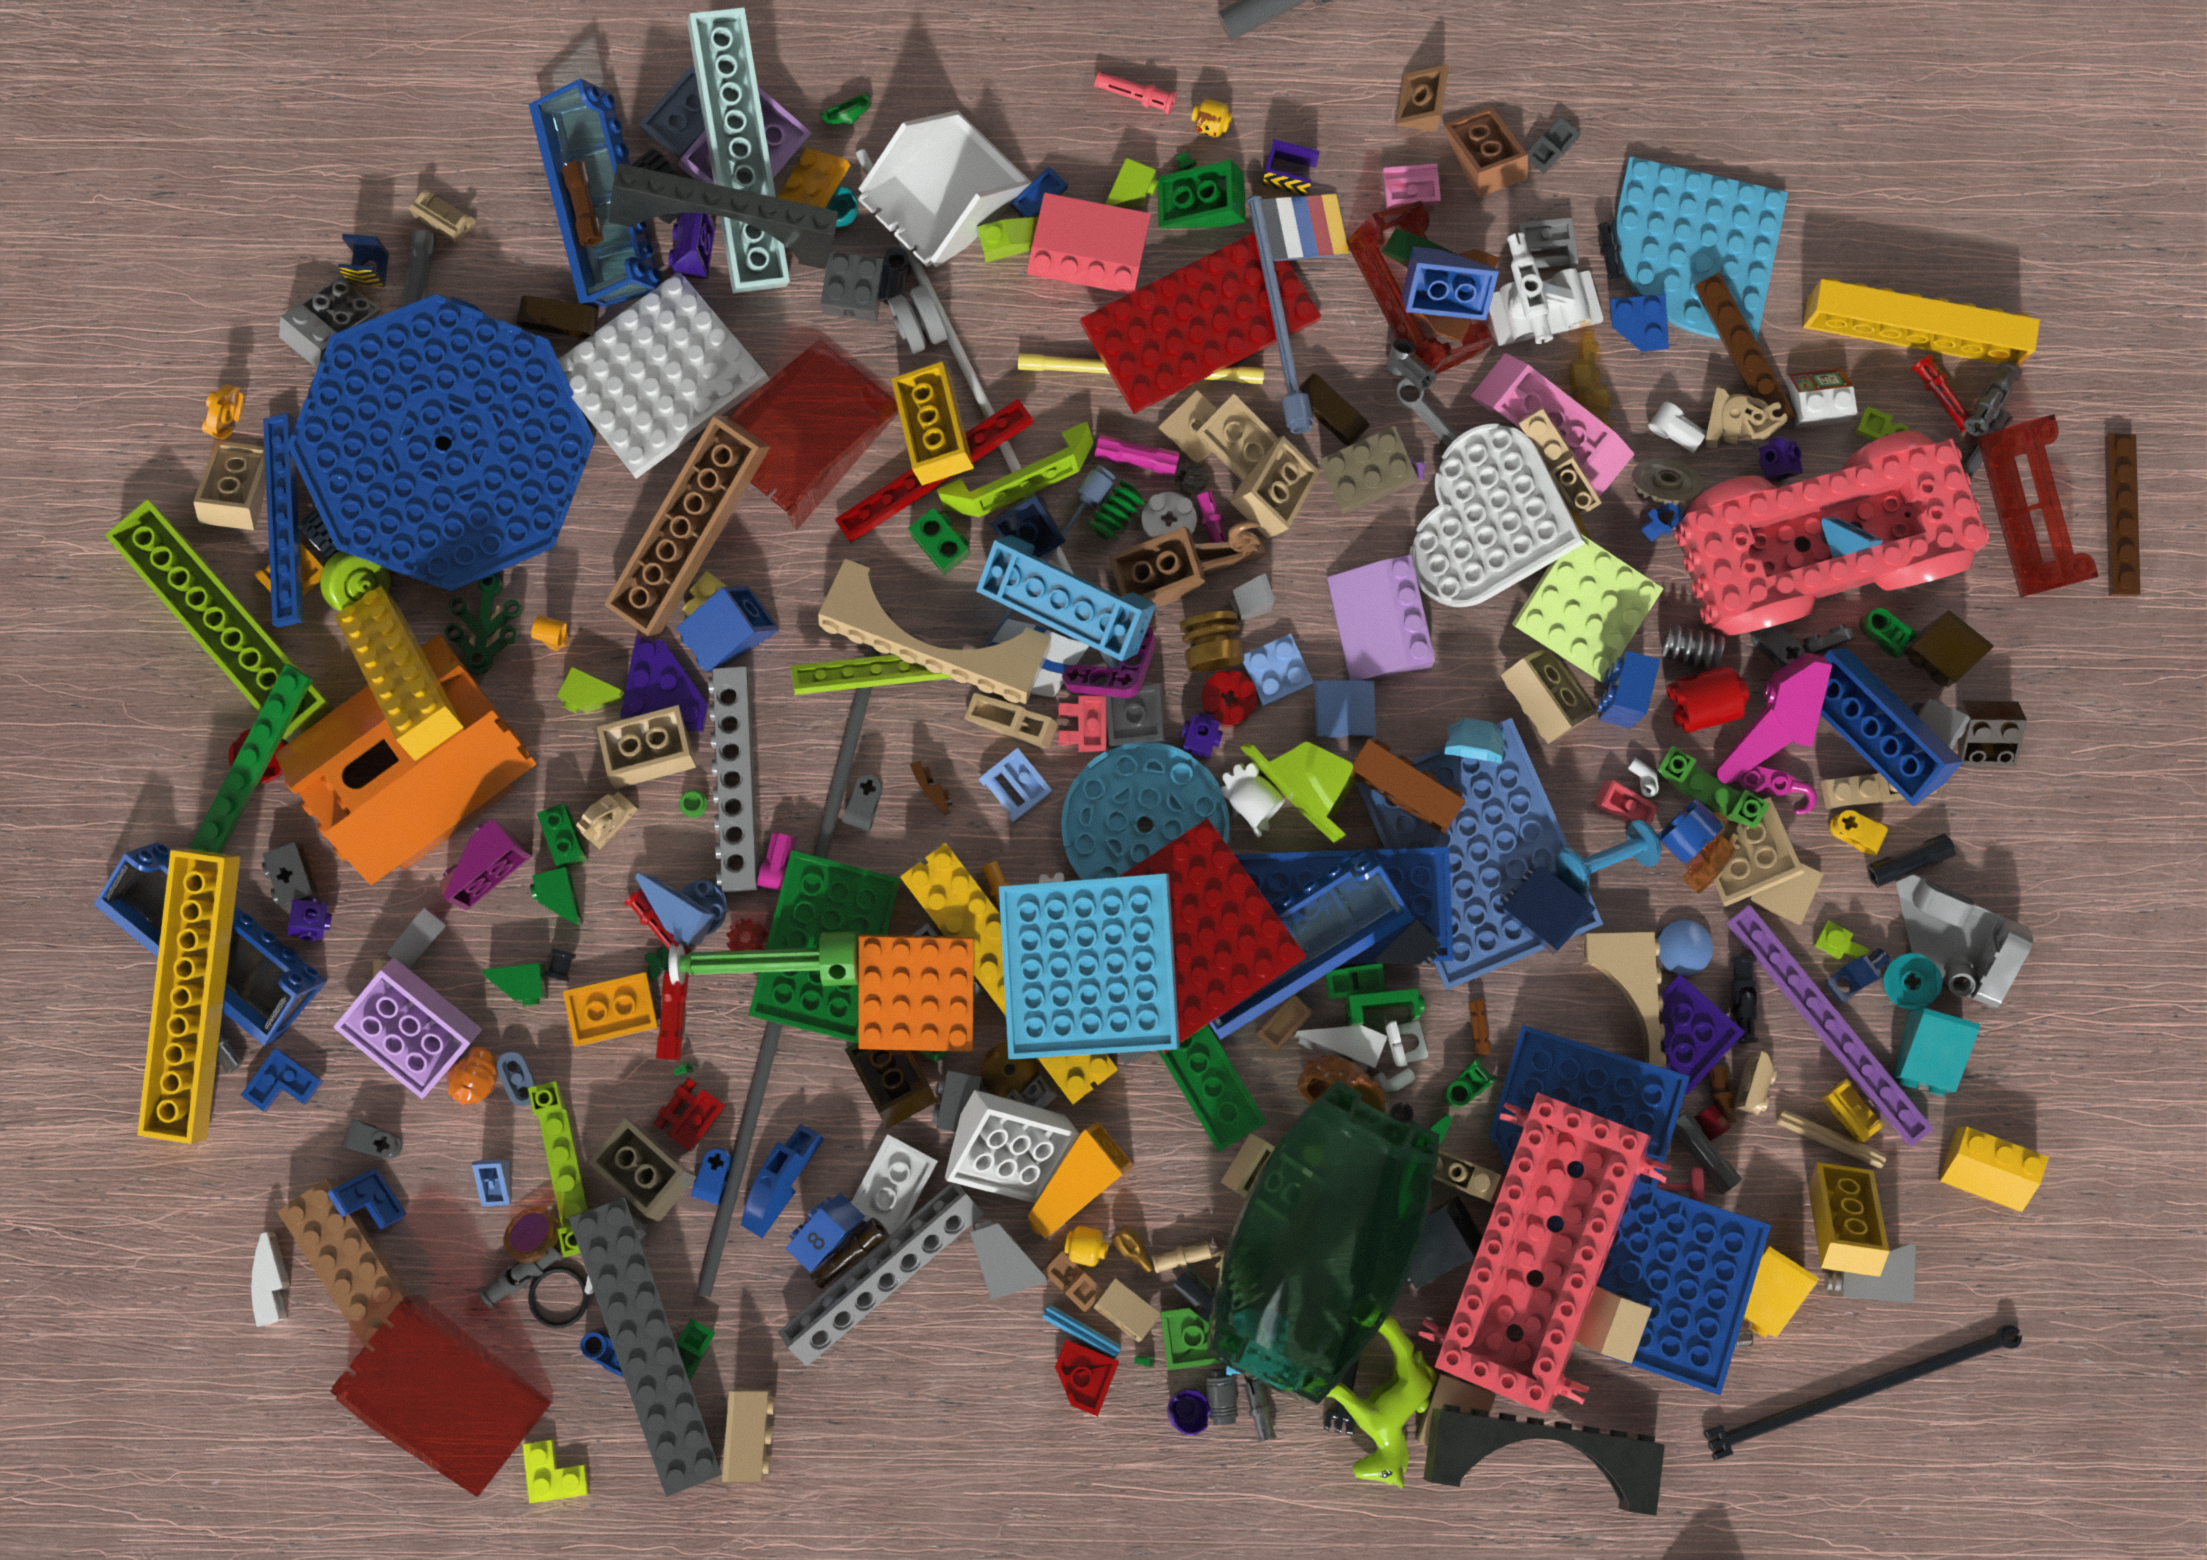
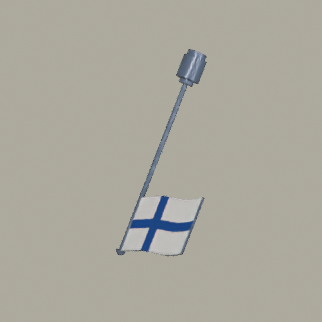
(1062, 651)

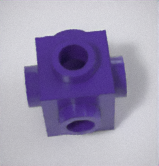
(1780, 459)
(1200, 744)
(309, 919)

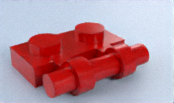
(696, 1119)

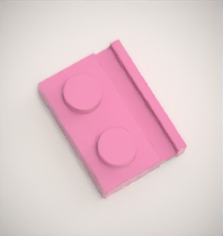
(1411, 184)

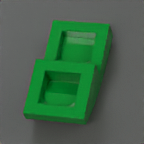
(693, 1345)

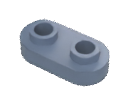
(516, 1080)

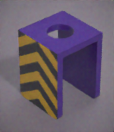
(1291, 153)

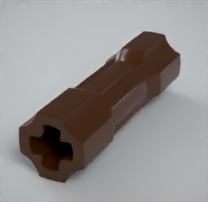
(578, 185)

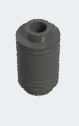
(1221, 1397)

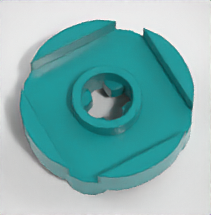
(1924, 993)

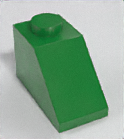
(557, 892)
(520, 982)

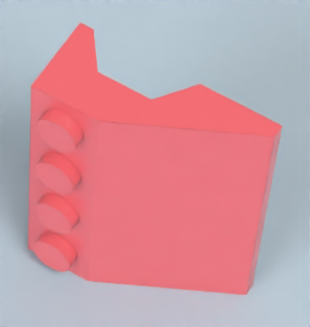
(1089, 243)

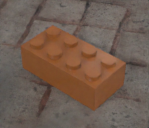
(1407, 787)

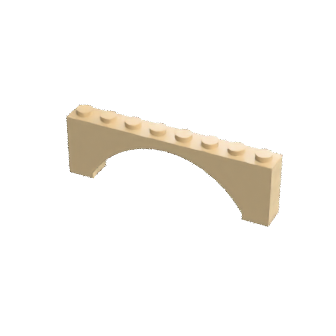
(1002, 668)
(1631, 966)

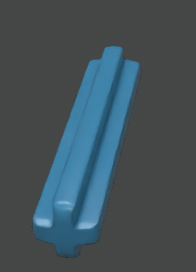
(1081, 1331)

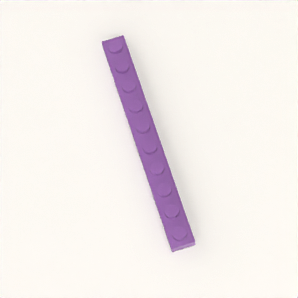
(1829, 1026)

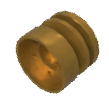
(1211, 635)

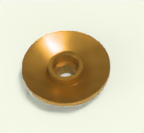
(1000, 1083)

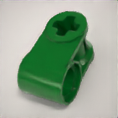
(1892, 634)
(1472, 1081)

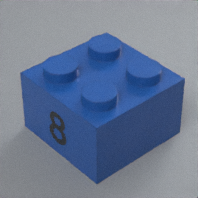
(824, 1231)

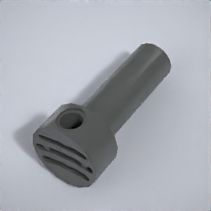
(1249, 14)

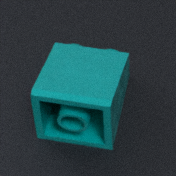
(1934, 1051)

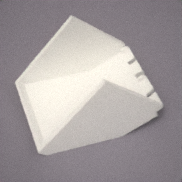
(939, 185)

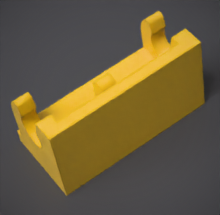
(1852, 1111)

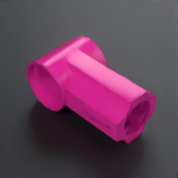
(774, 867)

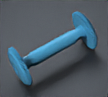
(1641, 843)

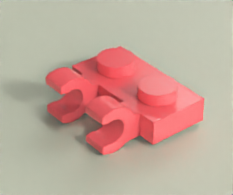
(1091, 724)

